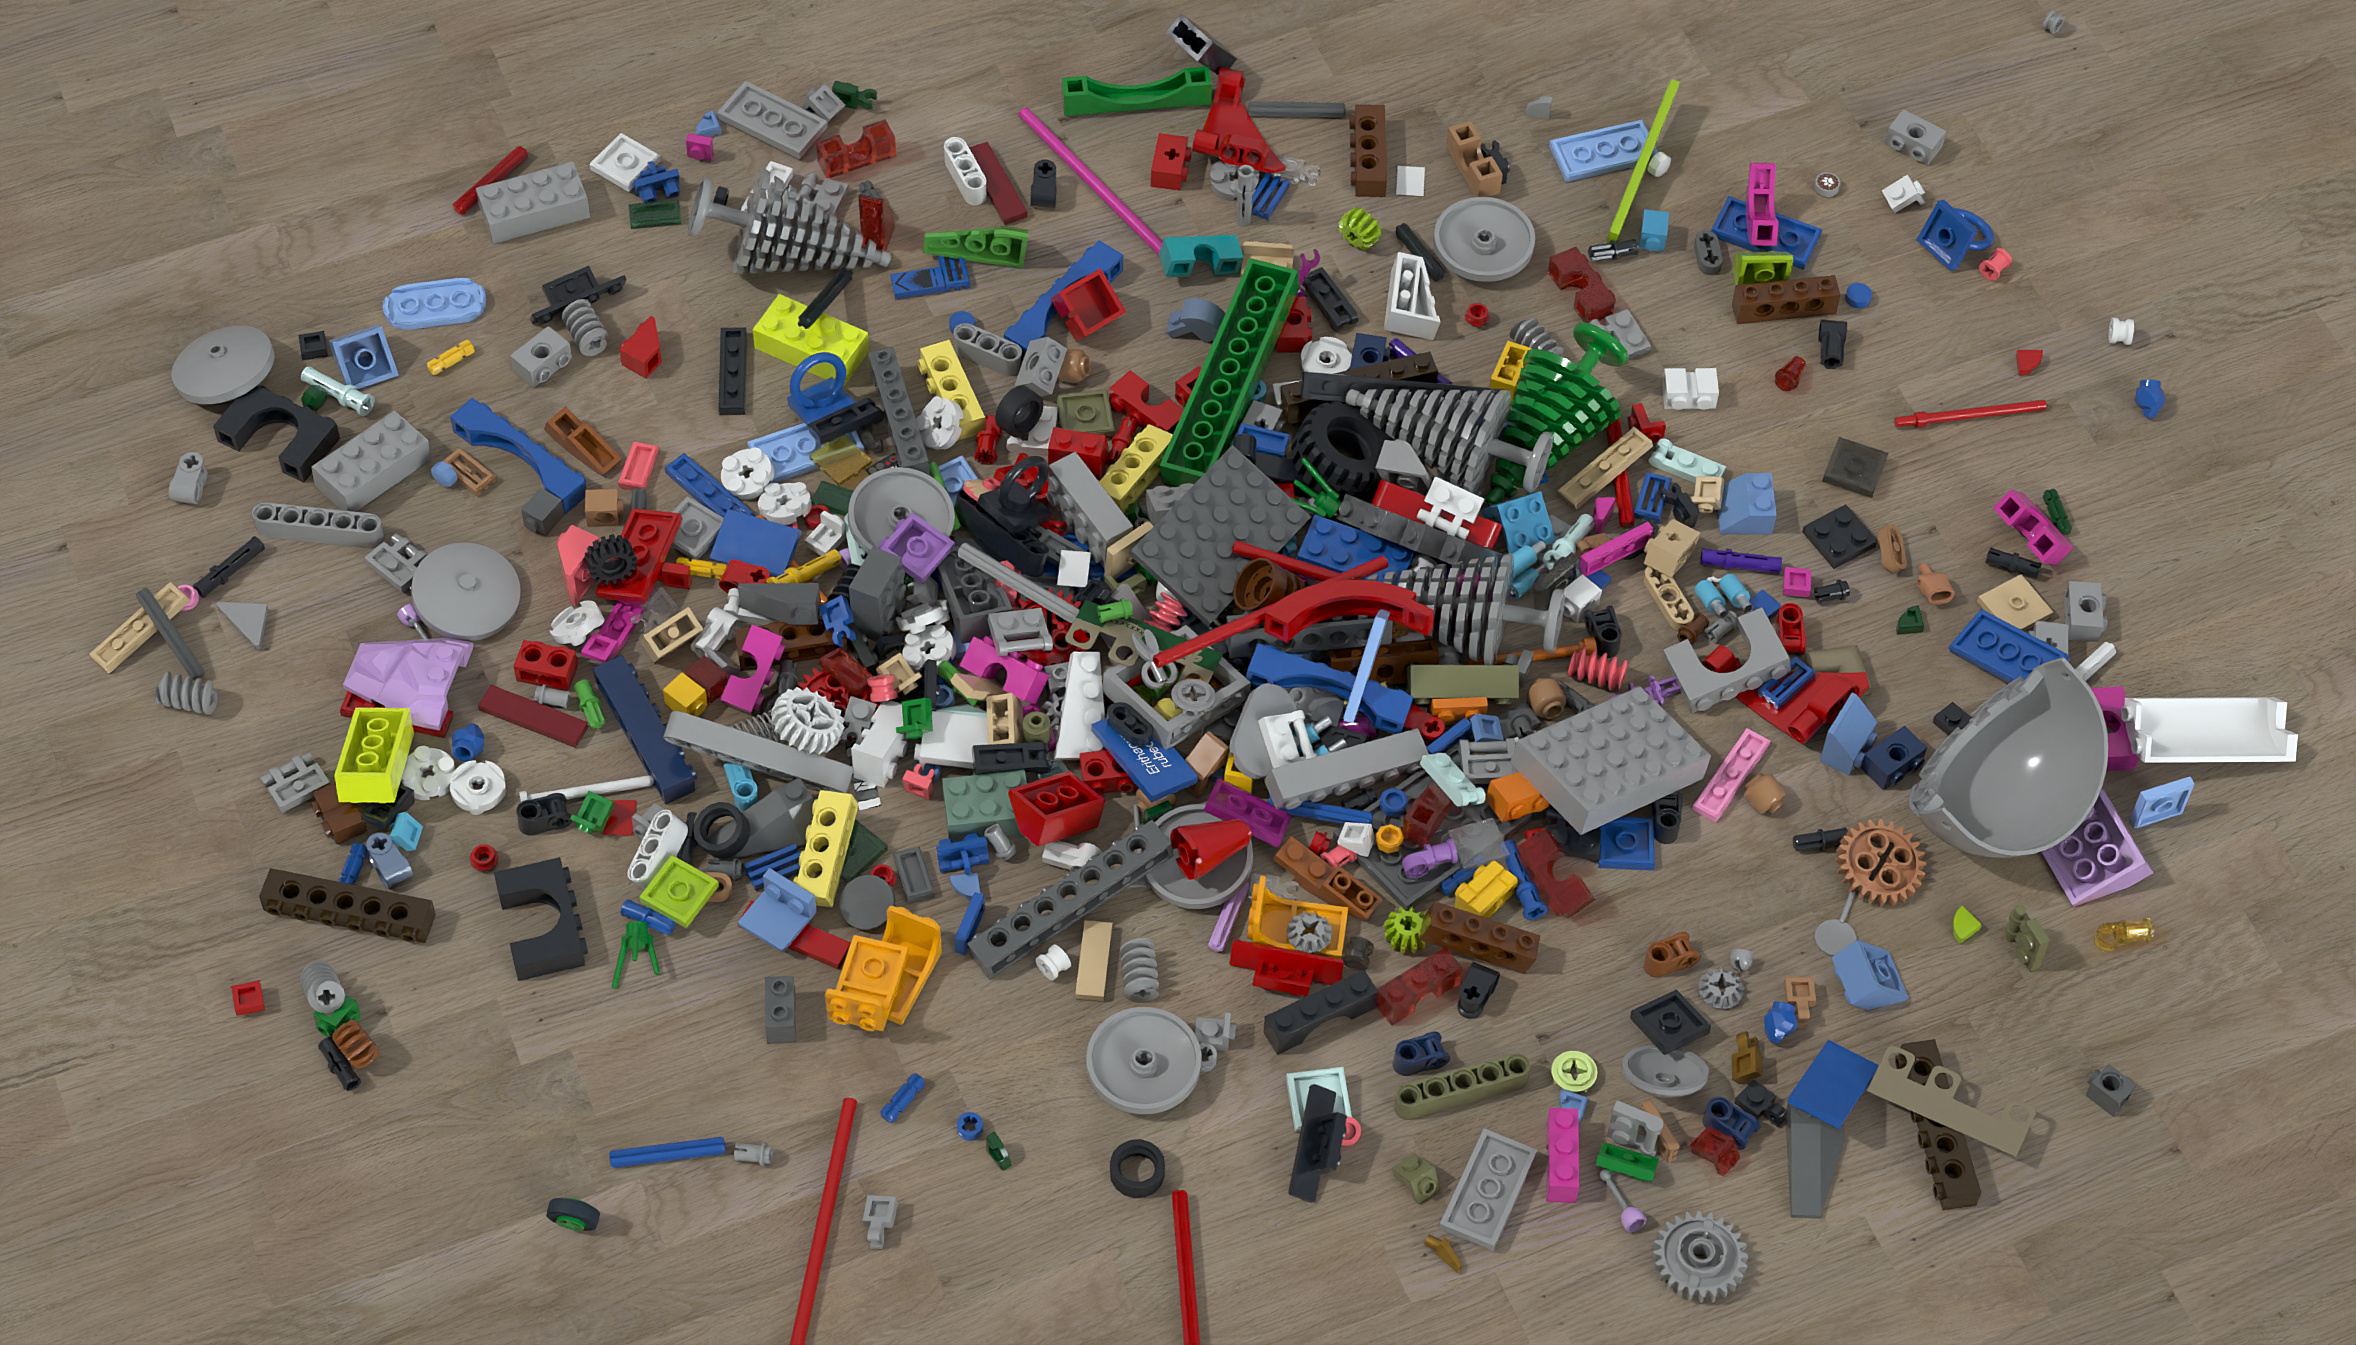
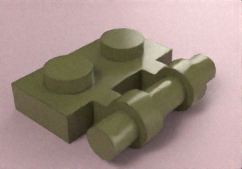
(2029, 936)

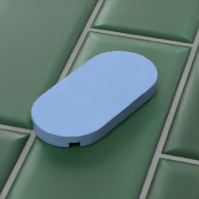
(434, 303)

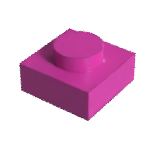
(699, 147)
(1796, 582)

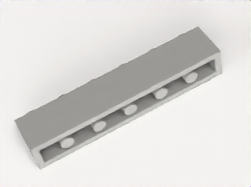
(1346, 769)

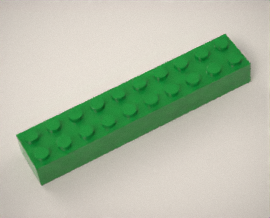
(1230, 371)

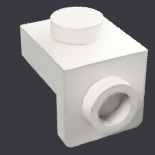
(1903, 193)
(827, 535)

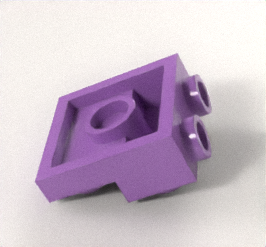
(918, 545)

